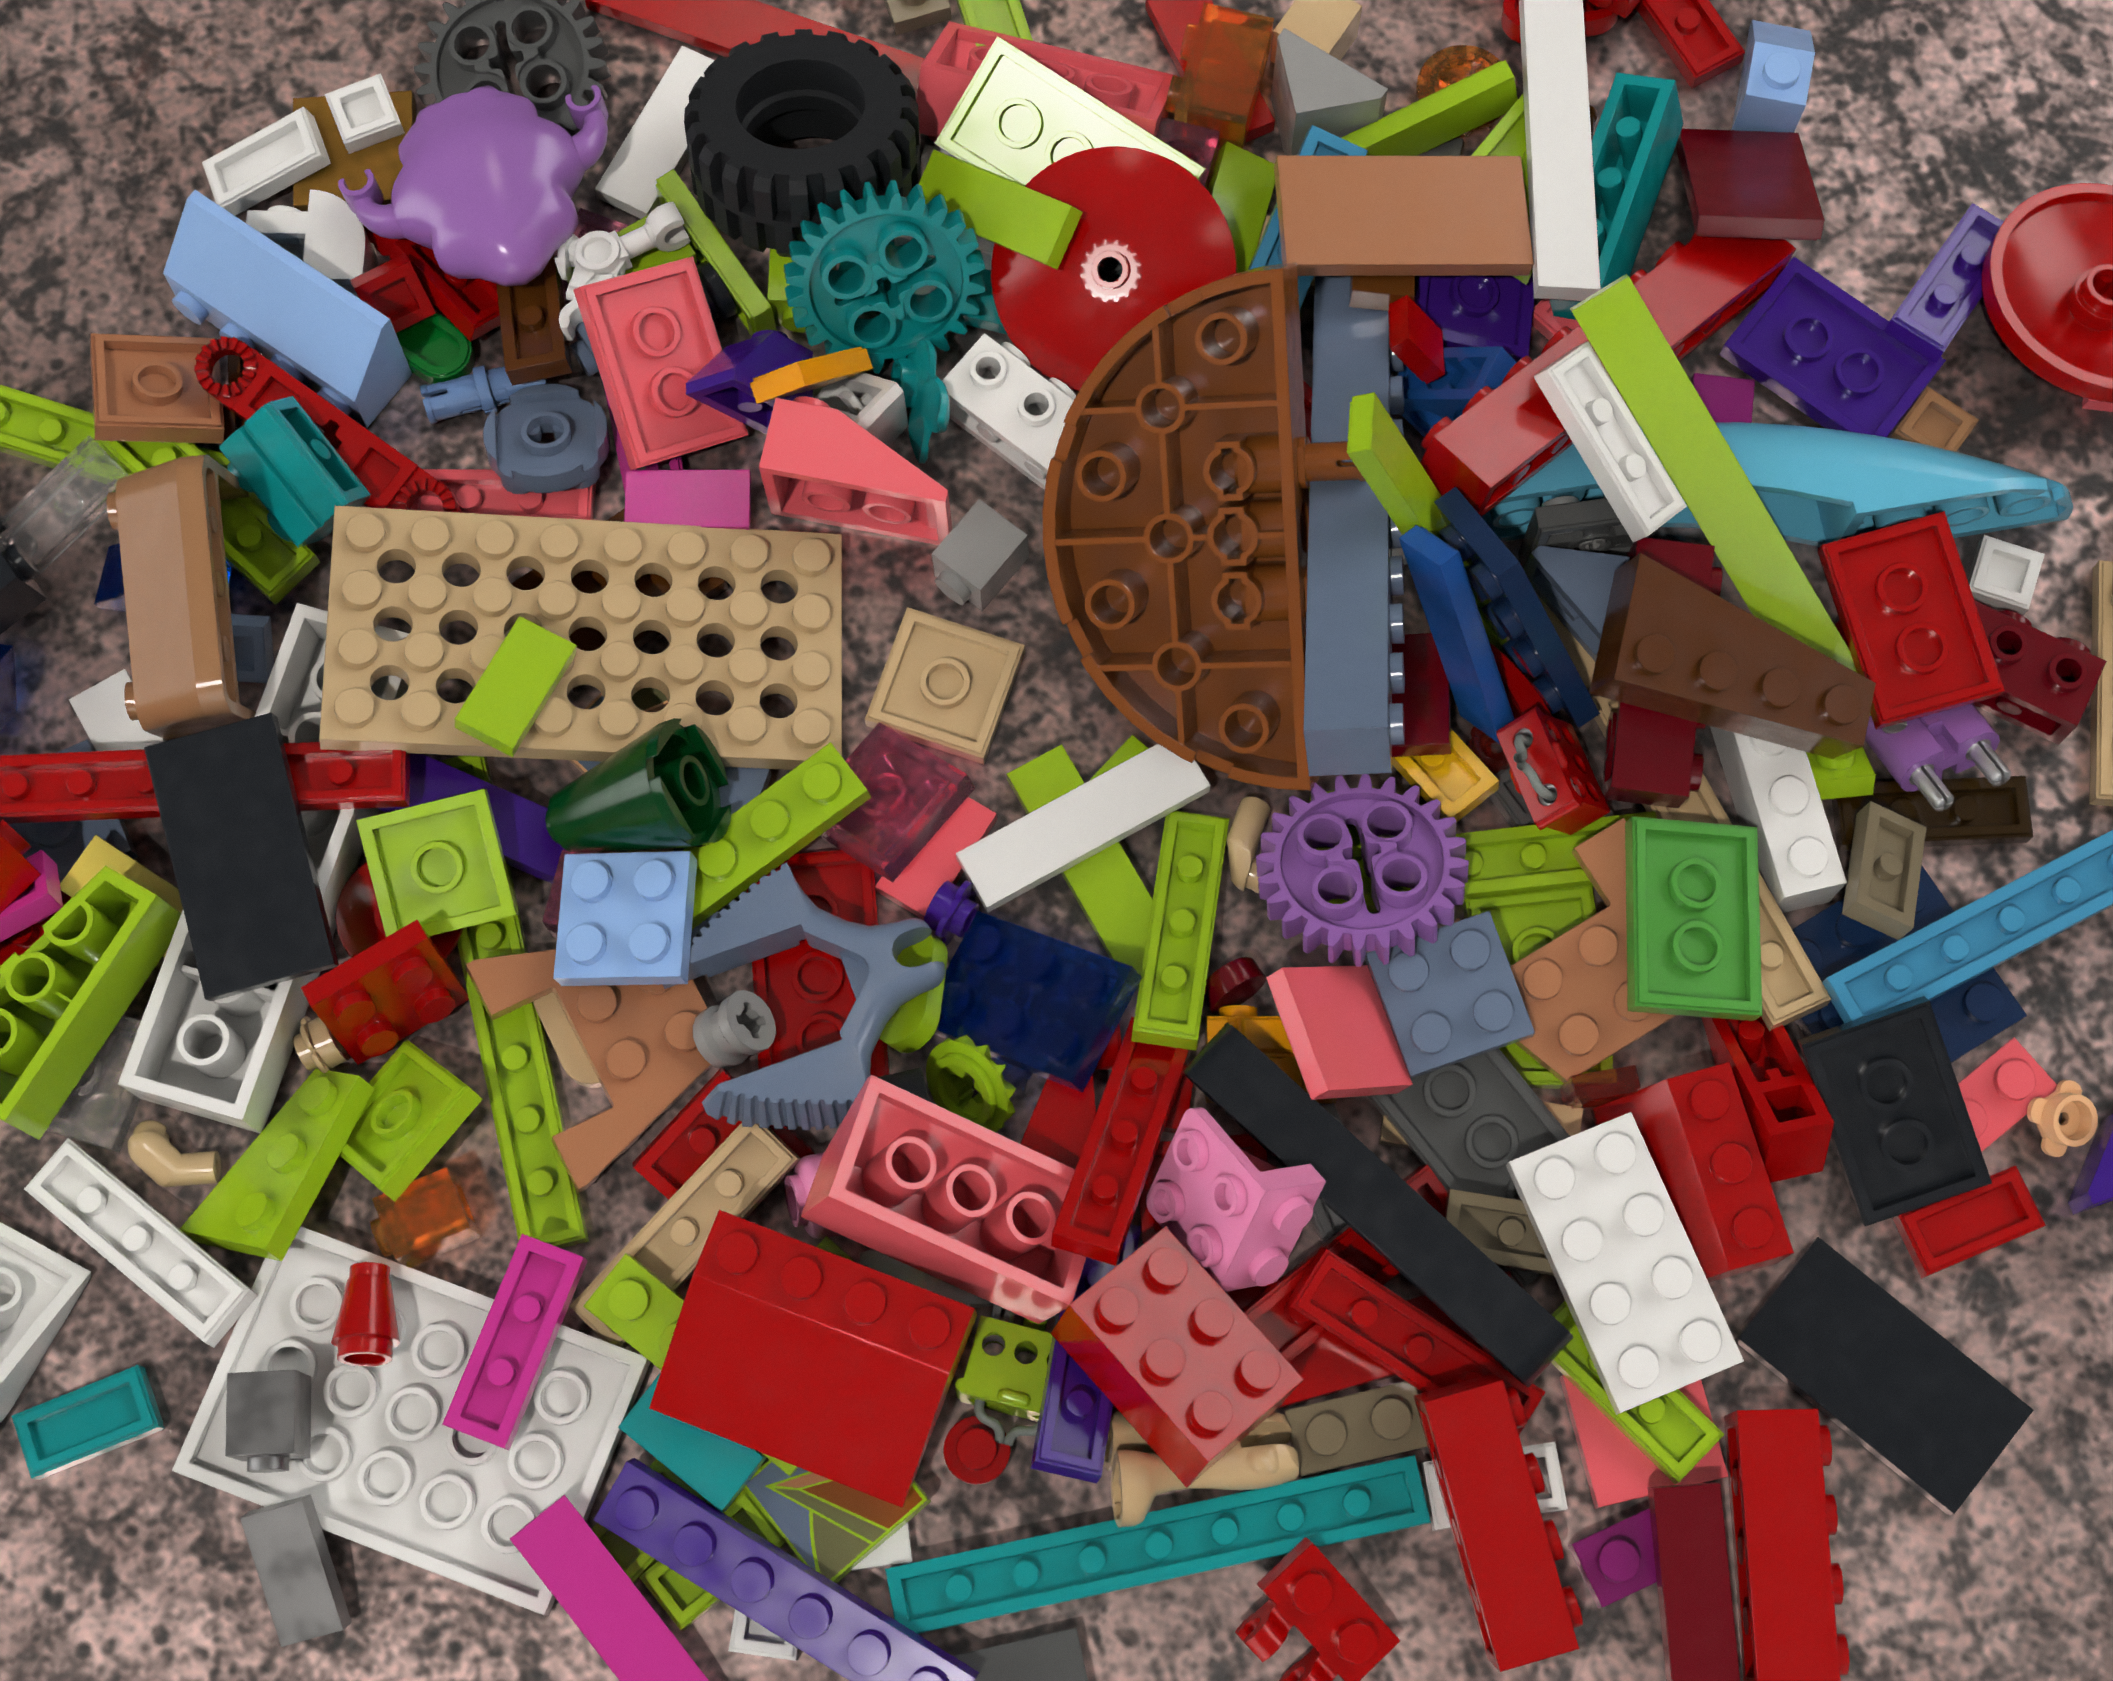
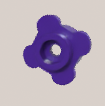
(952, 910)

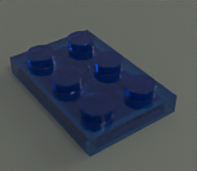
(1034, 999)

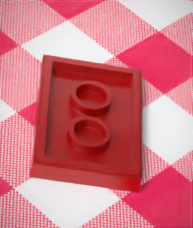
(1911, 619)

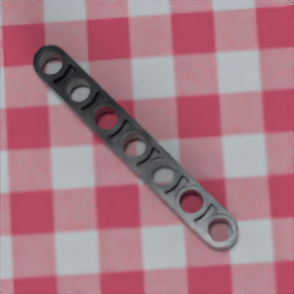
(1379, 1205)

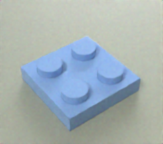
(625, 918)

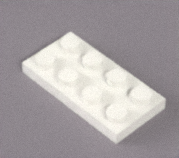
(1624, 1263)

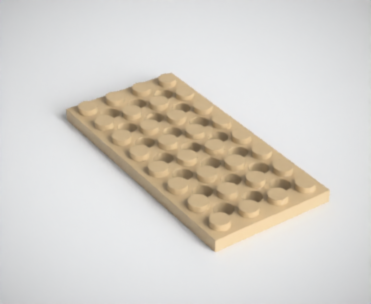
(559, 550)

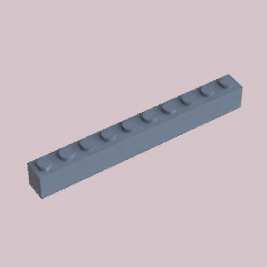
(1350, 556)

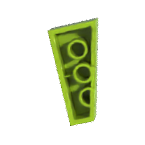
(73, 991)

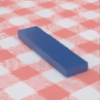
(1457, 630)

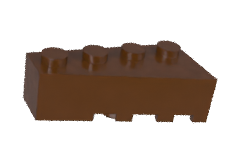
(1717, 665)

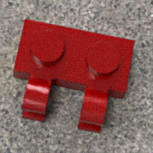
(1328, 1613)

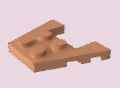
(1580, 979)
(632, 1037)

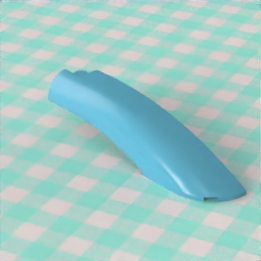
(1832, 485)

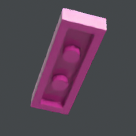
(515, 1342)

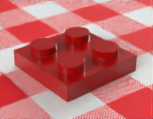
(386, 993)

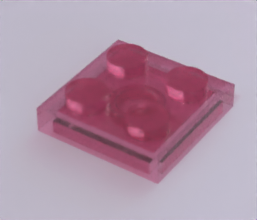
(908, 805)

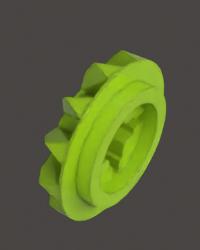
(952, 1086)

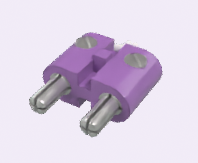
(1925, 746)

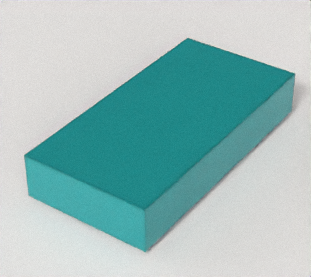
(88, 1422)
(701, 1459)

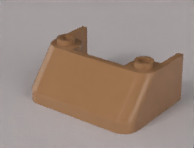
(177, 596)

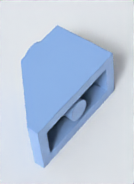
(1774, 78)

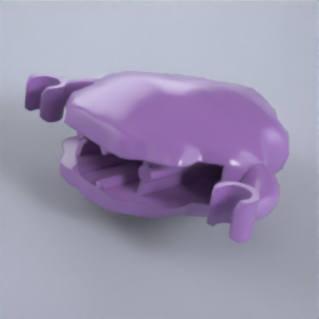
(486, 184)

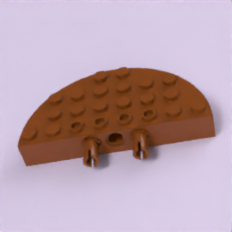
(1189, 526)

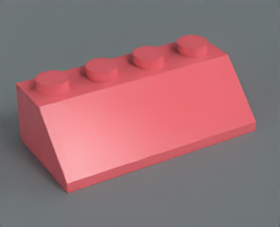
(955, 58)
(947, 1200)

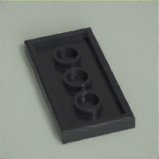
(241, 857)
(1884, 1376)

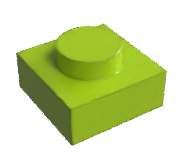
(1844, 775)

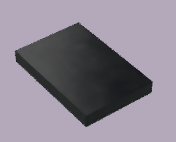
(1895, 1111)

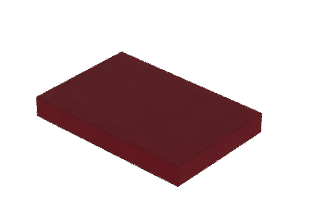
(1749, 184)

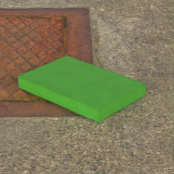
(1693, 919)

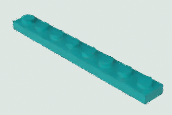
(1159, 1549)

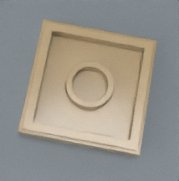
(945, 685)

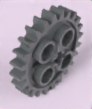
(564, 55)

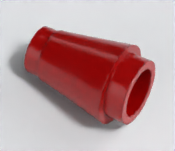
(367, 1317)

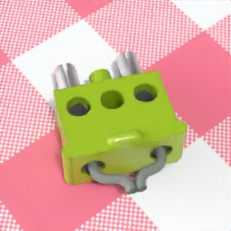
(1003, 1381)

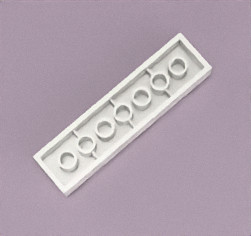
(233, 1051)

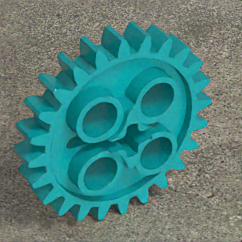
(861, 235)

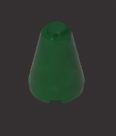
(645, 796)

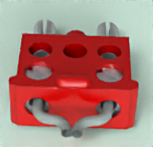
(1552, 772)

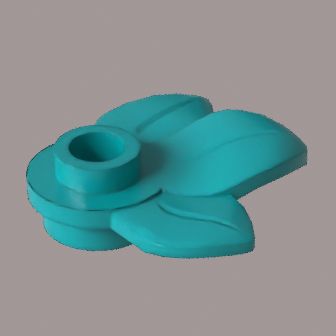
(924, 397)

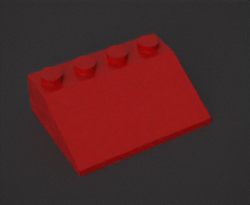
(812, 1358)

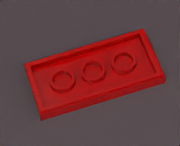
(810, 987)

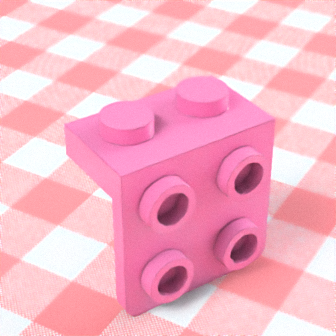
(1226, 1209)

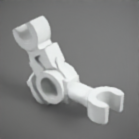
(606, 255)

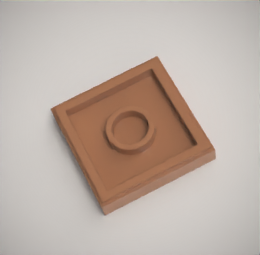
(150, 390)

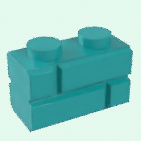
(292, 471)

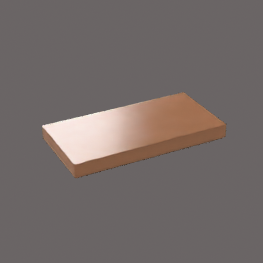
(1403, 215)

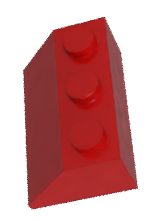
(1709, 1168)

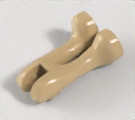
(1140, 1474)

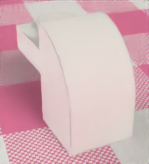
(323, 237)

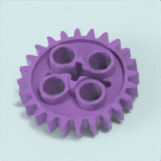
(1419, 857)

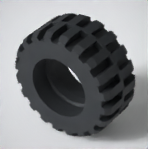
(789, 92)

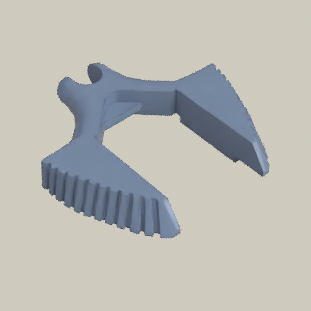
(824, 1082)

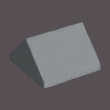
(1320, 92)

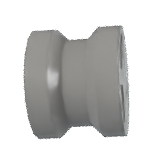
(734, 1030)

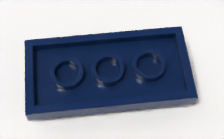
(1514, 609)

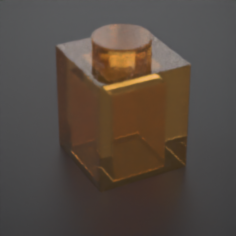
(425, 1219)

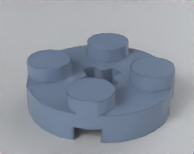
(550, 467)

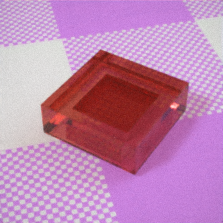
(1600, 1087)

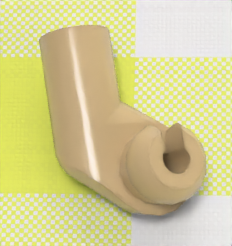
(1244, 841)
(164, 1164)

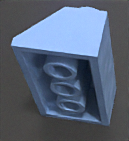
(284, 310)

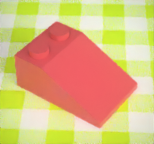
(840, 475)

